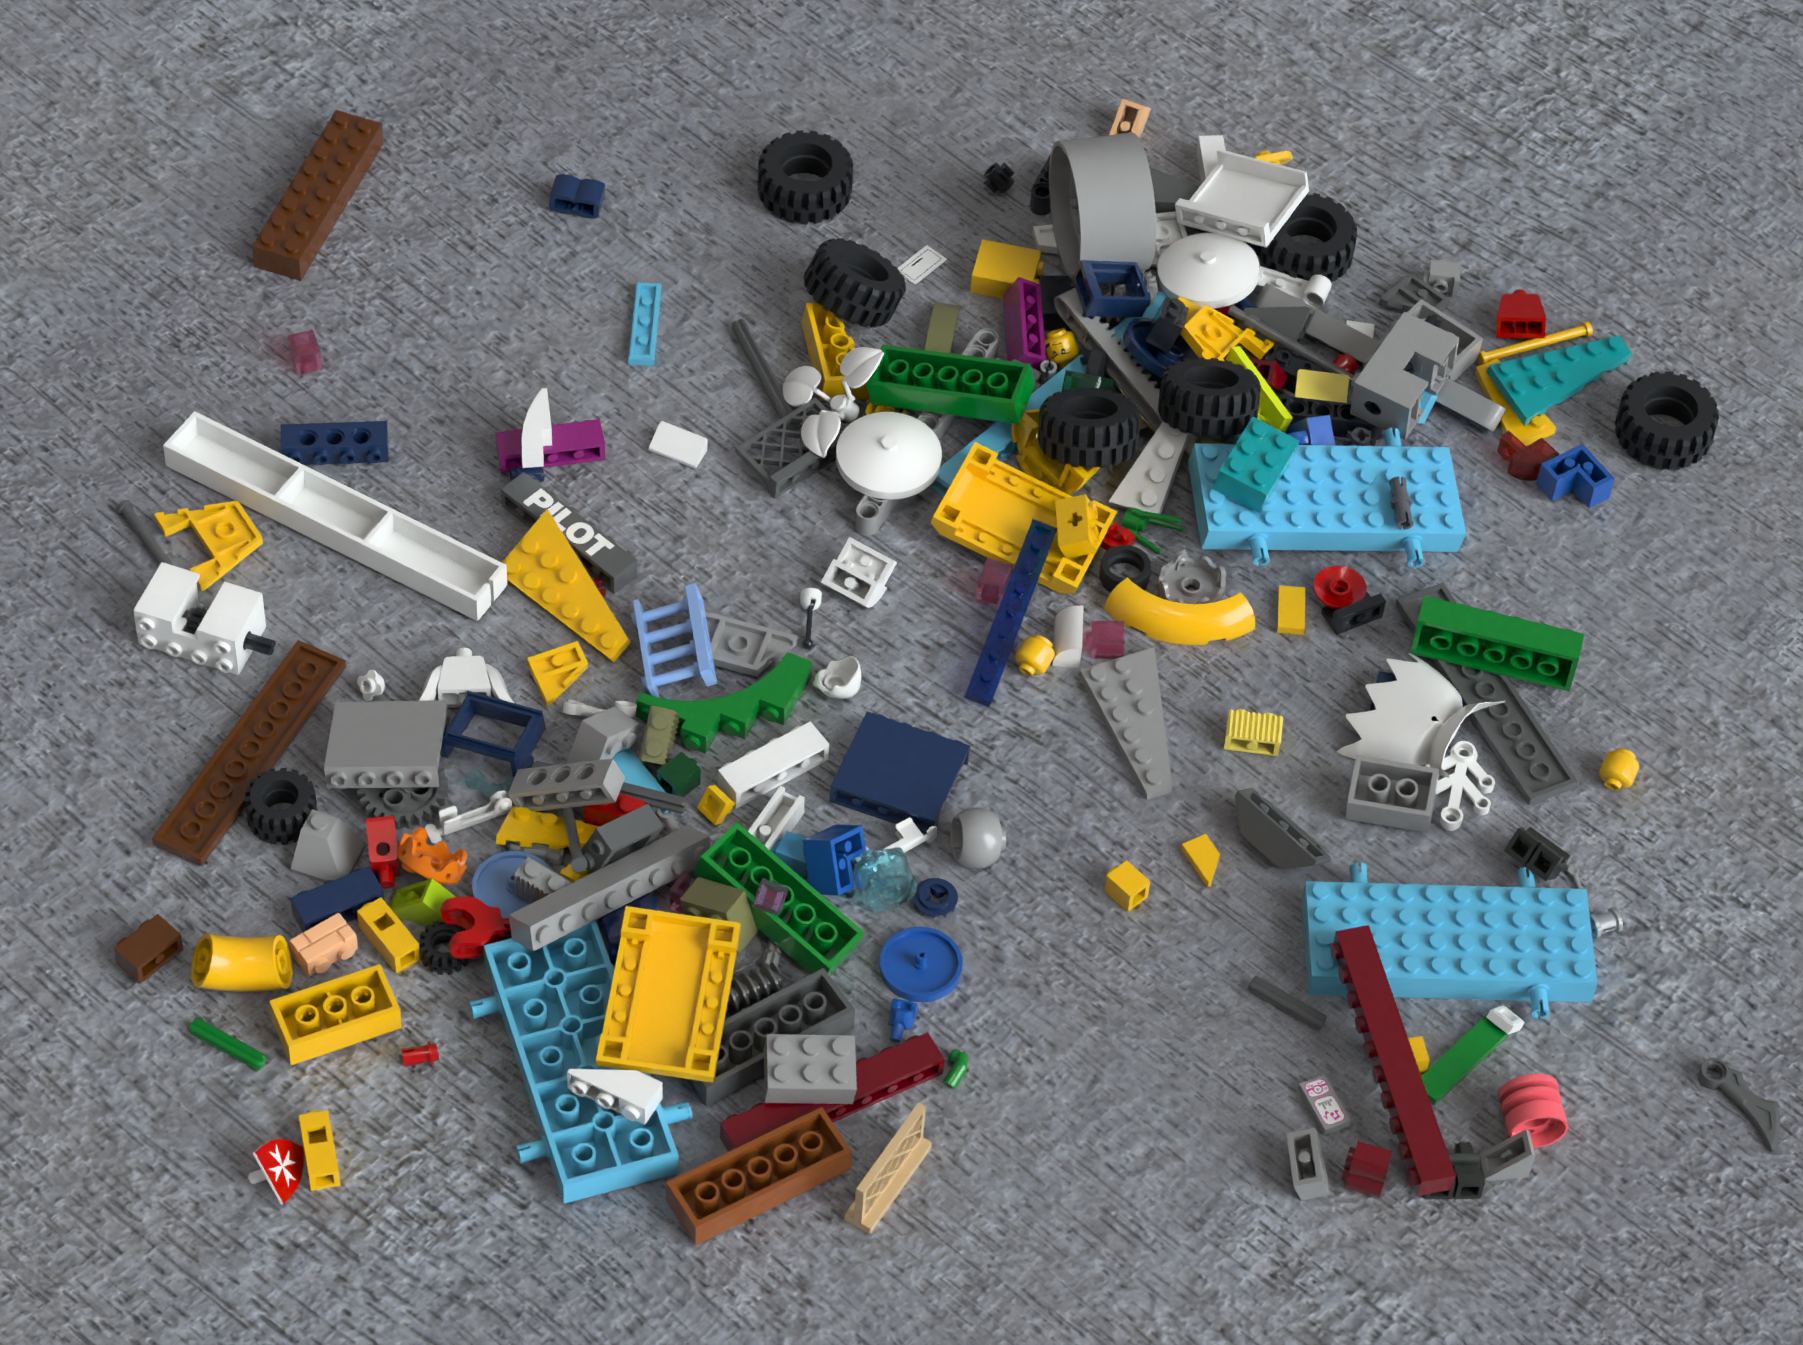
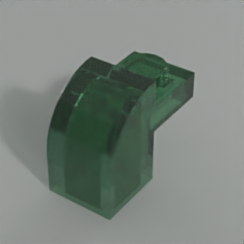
(1076, 380)

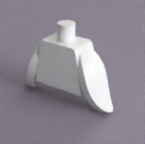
(462, 674)

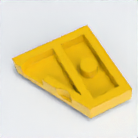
(557, 670)

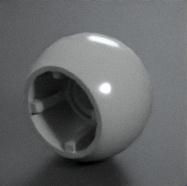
(977, 838)

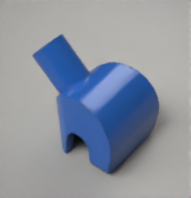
(901, 1017)

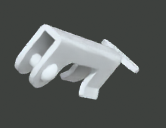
(451, 822)
(909, 837)

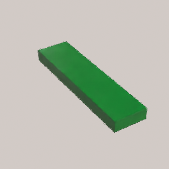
(1462, 1059)

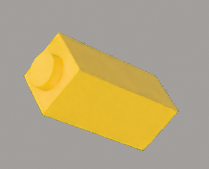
(388, 935)
(319, 1150)

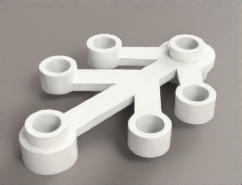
(1460, 782)

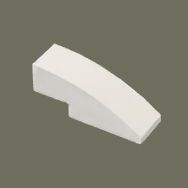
(536, 431)

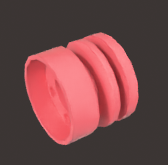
(1534, 1105)

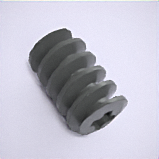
(753, 986)

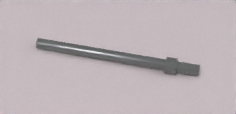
(1253, 322)

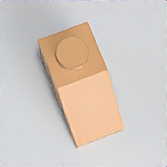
(1130, 118)

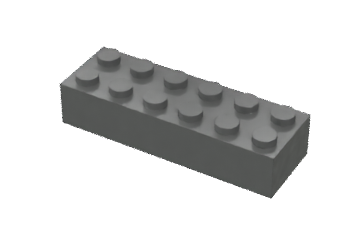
(803, 1008)

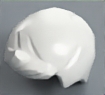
(840, 678)

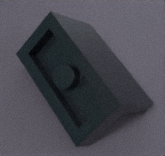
(1355, 614)

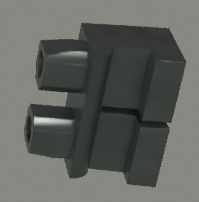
(1537, 853)
(1468, 1180)

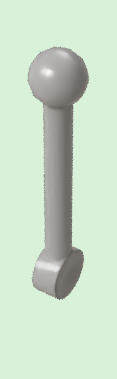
(1572, 872)

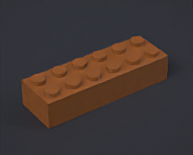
(758, 1176)

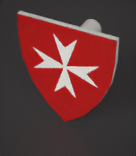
(280, 1165)

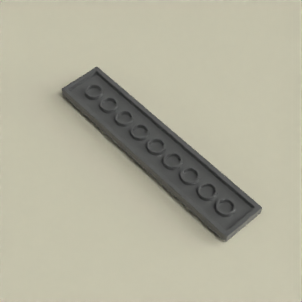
(1506, 727)

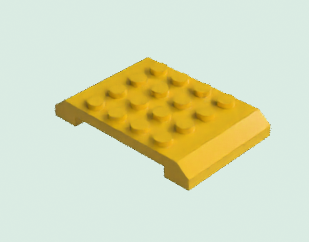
(993, 509)
(669, 994)

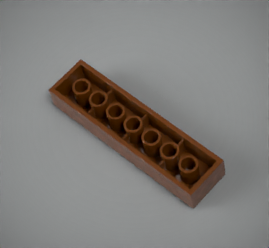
(317, 195)

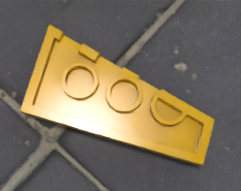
(541, 828)

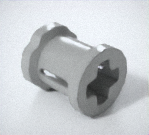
(1606, 922)

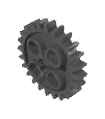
(409, 804)

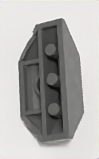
(1275, 833)

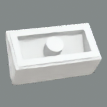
(678, 444)

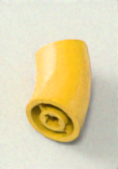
(241, 963)

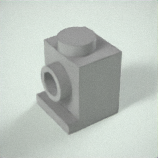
(1443, 277)

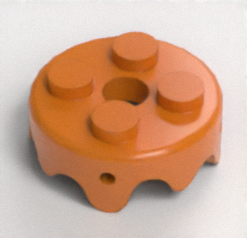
(431, 860)

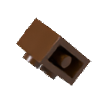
(148, 948)

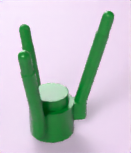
(1137, 520)

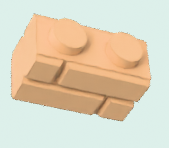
(323, 945)

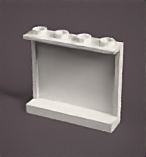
(1244, 198)

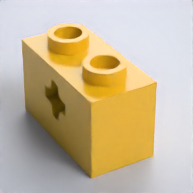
(1076, 526)

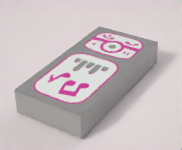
(1324, 1104)

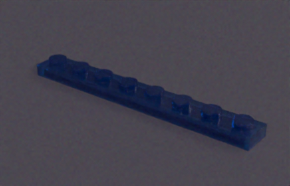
(1010, 613)

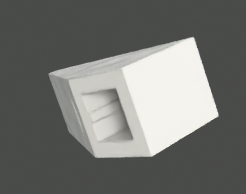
(624, 1091)

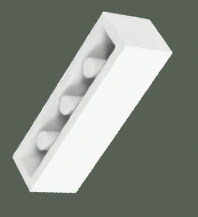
(773, 764)

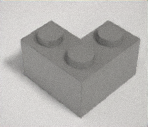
(603, 736)

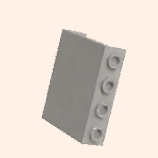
(385, 744)

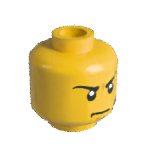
(1061, 347)

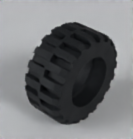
(801, 199)
(1322, 220)
(854, 283)
(1208, 397)
(1673, 397)
(1089, 427)

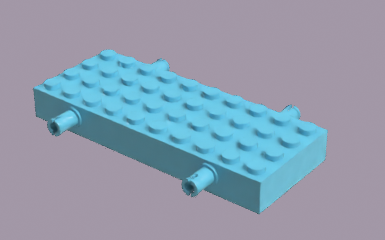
(1335, 502)
(1457, 939)
(554, 1020)

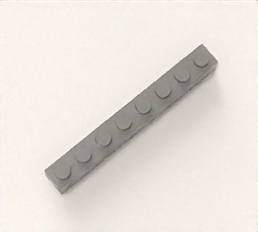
(608, 888)

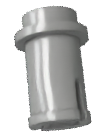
(1046, 372)

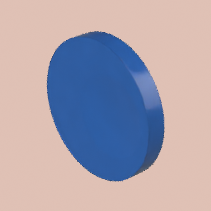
(920, 964)

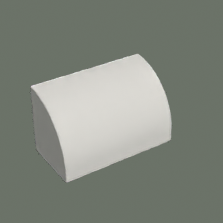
(1068, 637)

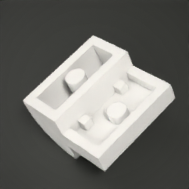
(859, 573)

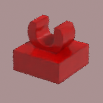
(1117, 536)

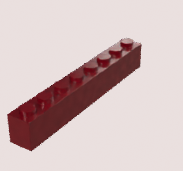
(876, 1078)

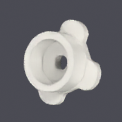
(371, 685)

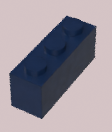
(336, 896)

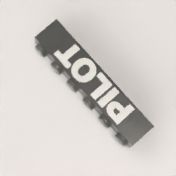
(598, 553)

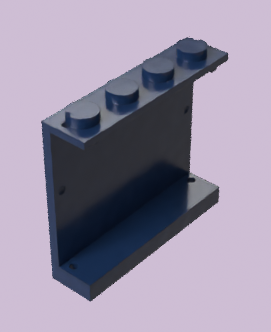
(898, 772)

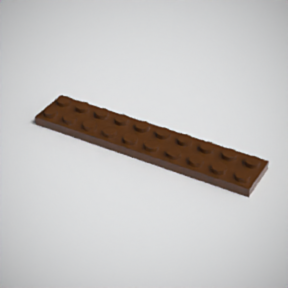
(248, 750)

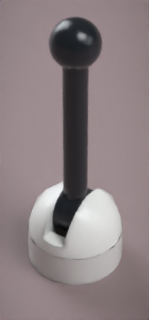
(810, 599)

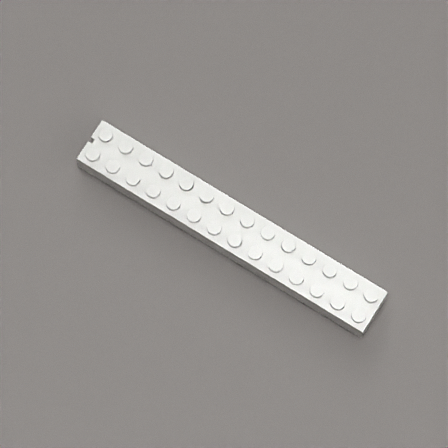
(336, 515)

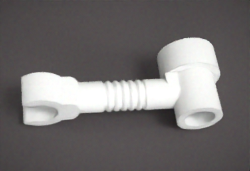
(580, 709)

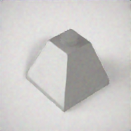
(326, 848)

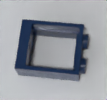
(1111, 272)

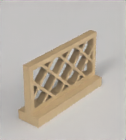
(890, 1172)

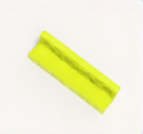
(1270, 407)

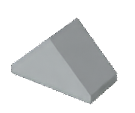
(1509, 1159)

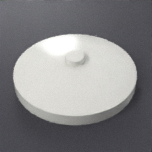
(1208, 270)
(888, 455)

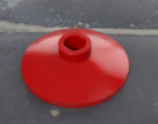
(1339, 579)

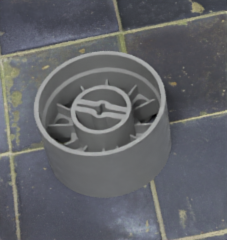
(1102, 201)

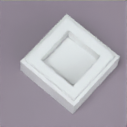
(1505, 1019)

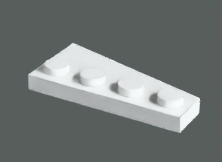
(1153, 472)

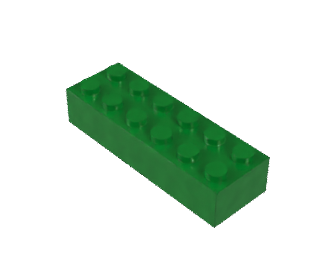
(951, 384)
(1497, 643)
(808, 924)

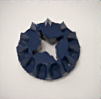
(940, 889)

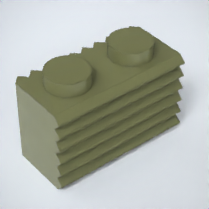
(659, 736)

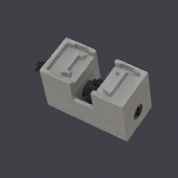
(1405, 363)

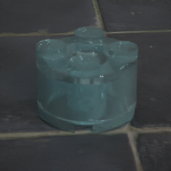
(884, 878)

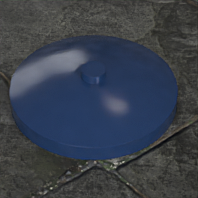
(1149, 355)

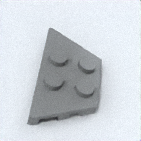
(746, 646)

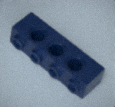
(336, 442)

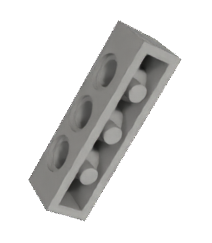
(567, 785)

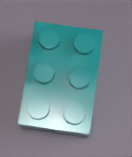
(1255, 465)

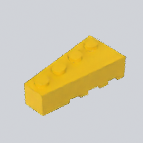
(826, 348)

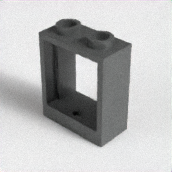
(621, 837)

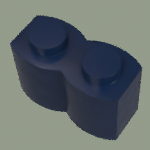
(577, 196)

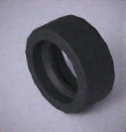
(1124, 554)

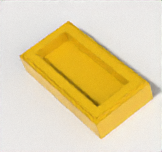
(1291, 610)

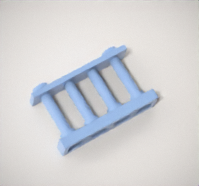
(698, 647)

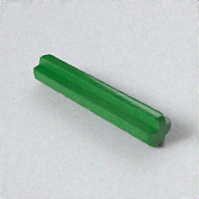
(227, 1043)

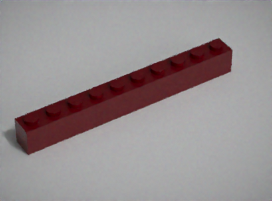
(1392, 1061)

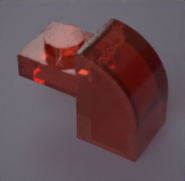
(1523, 460)

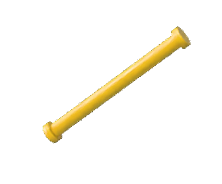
(1583, 330)

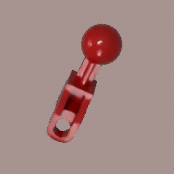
(481, 922)

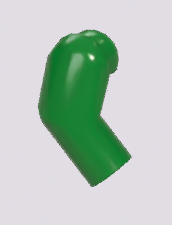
(959, 1068)

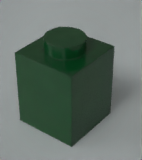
(679, 775)

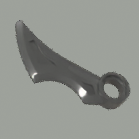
(1762, 1112)

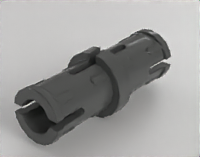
(1401, 503)

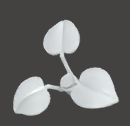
(821, 429)

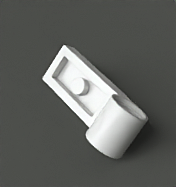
(1310, 292)

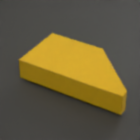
(1202, 856)

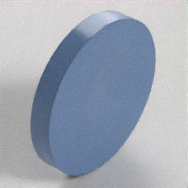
(495, 881)

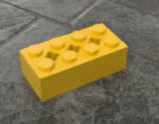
(335, 1014)

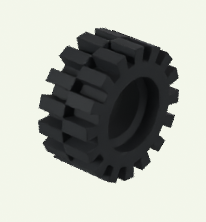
(436, 959)

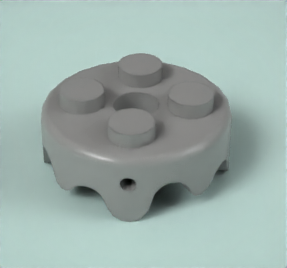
(1197, 572)

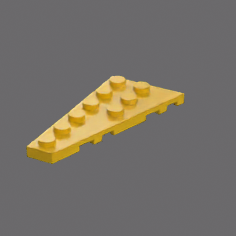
(557, 581)

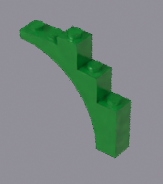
(736, 713)

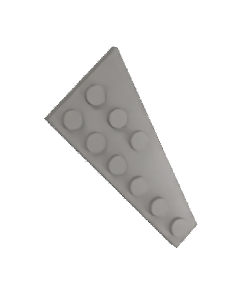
(1131, 708)

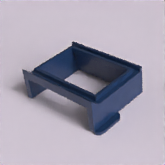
(501, 710)

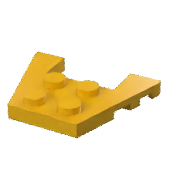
(1214, 335)
(223, 531)

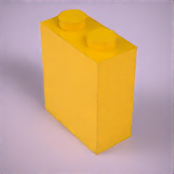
(1001, 265)

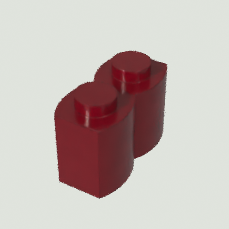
(1366, 1169)

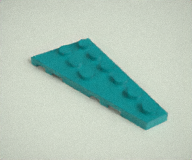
(1551, 377)

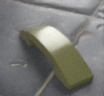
(942, 327)

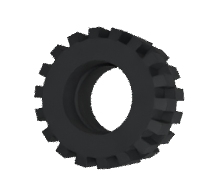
(274, 789)

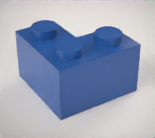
(1576, 472)
(830, 857)

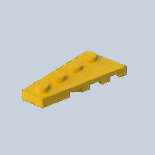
(1538, 427)

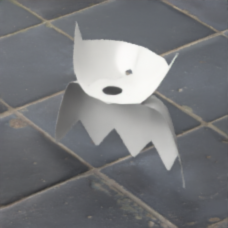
(1403, 723)

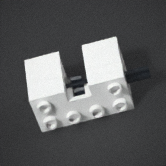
(176, 623)

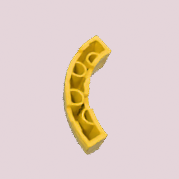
(1180, 621)

